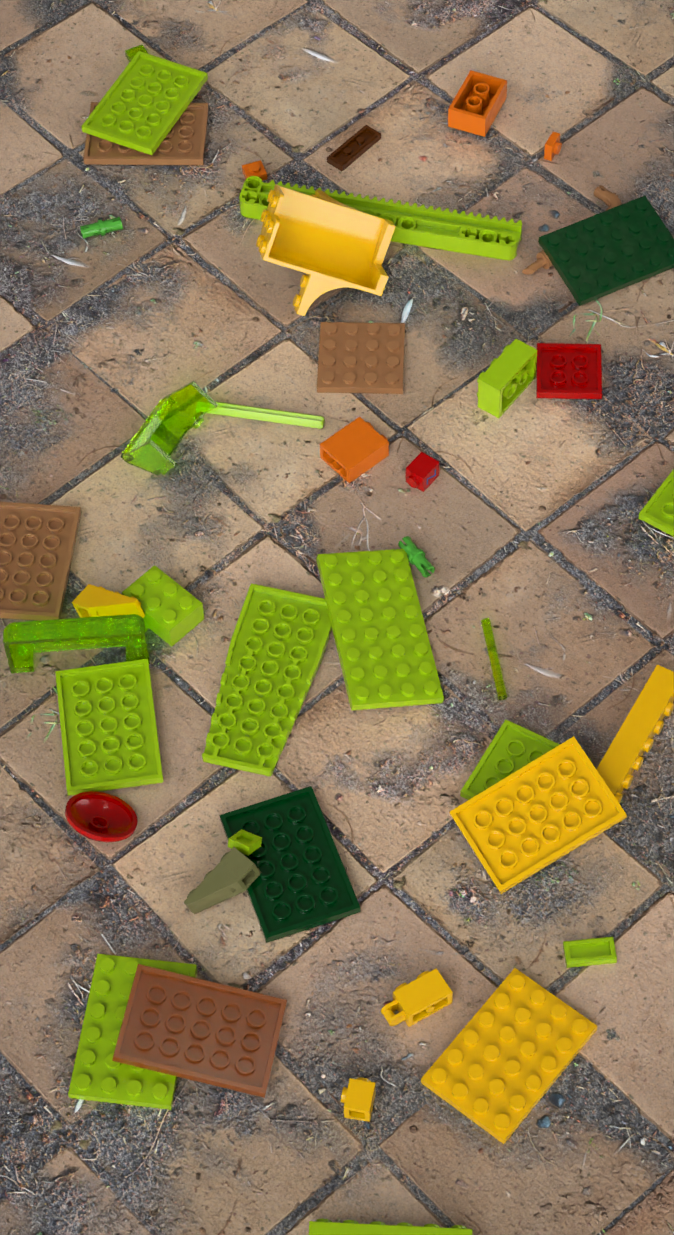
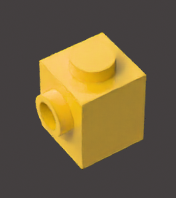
(358, 1099)

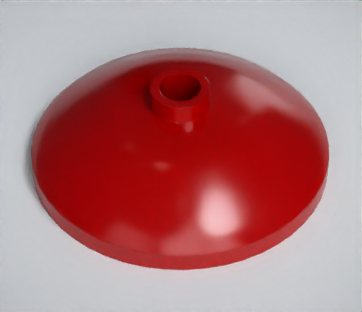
(101, 816)

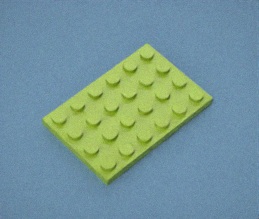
(144, 102)
(108, 727)
(94, 1072)

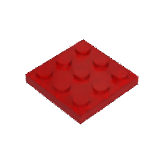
(568, 371)

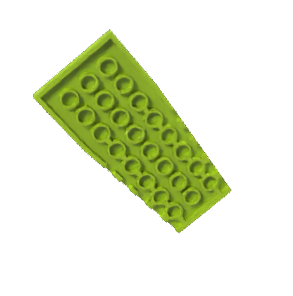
(266, 677)

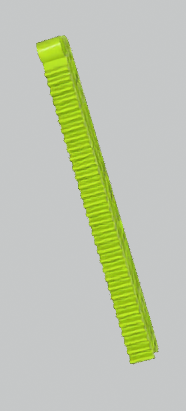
(413, 224)

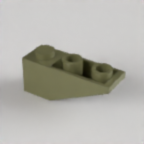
(225, 881)

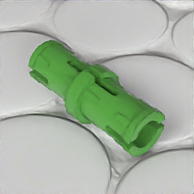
(101, 227)
(416, 557)

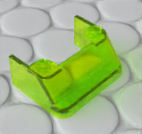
(166, 427)

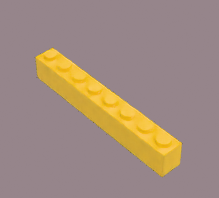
(637, 731)

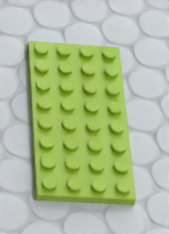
(379, 629)

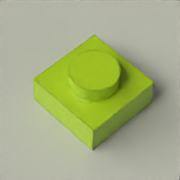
(245, 842)

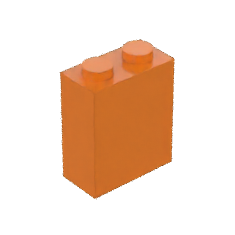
(354, 449)

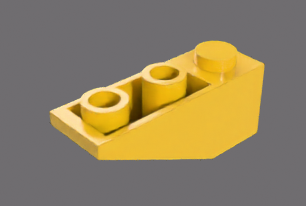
(99, 602)

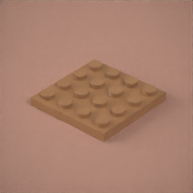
(361, 358)

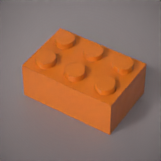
(477, 103)

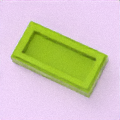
(589, 952)

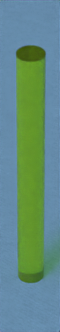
(494, 659)

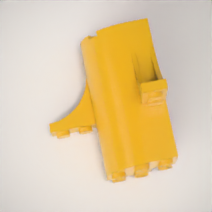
(326, 242)

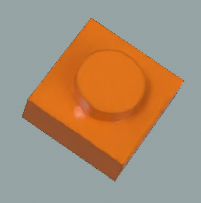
(552, 146)
(254, 169)

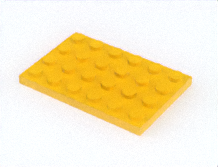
(537, 814)
(509, 1055)

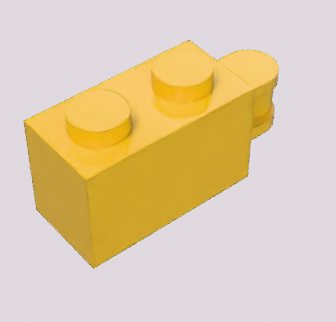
(418, 999)

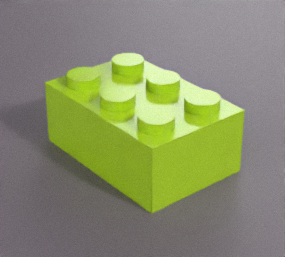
(506, 378)
(167, 606)

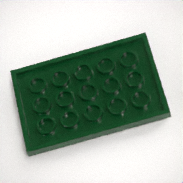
(610, 250)
(298, 863)

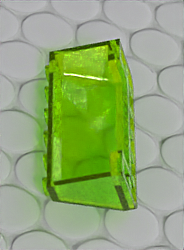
(27, 637)

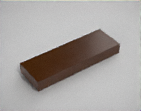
(354, 148)

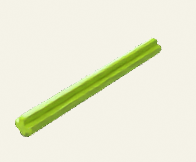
(268, 415)

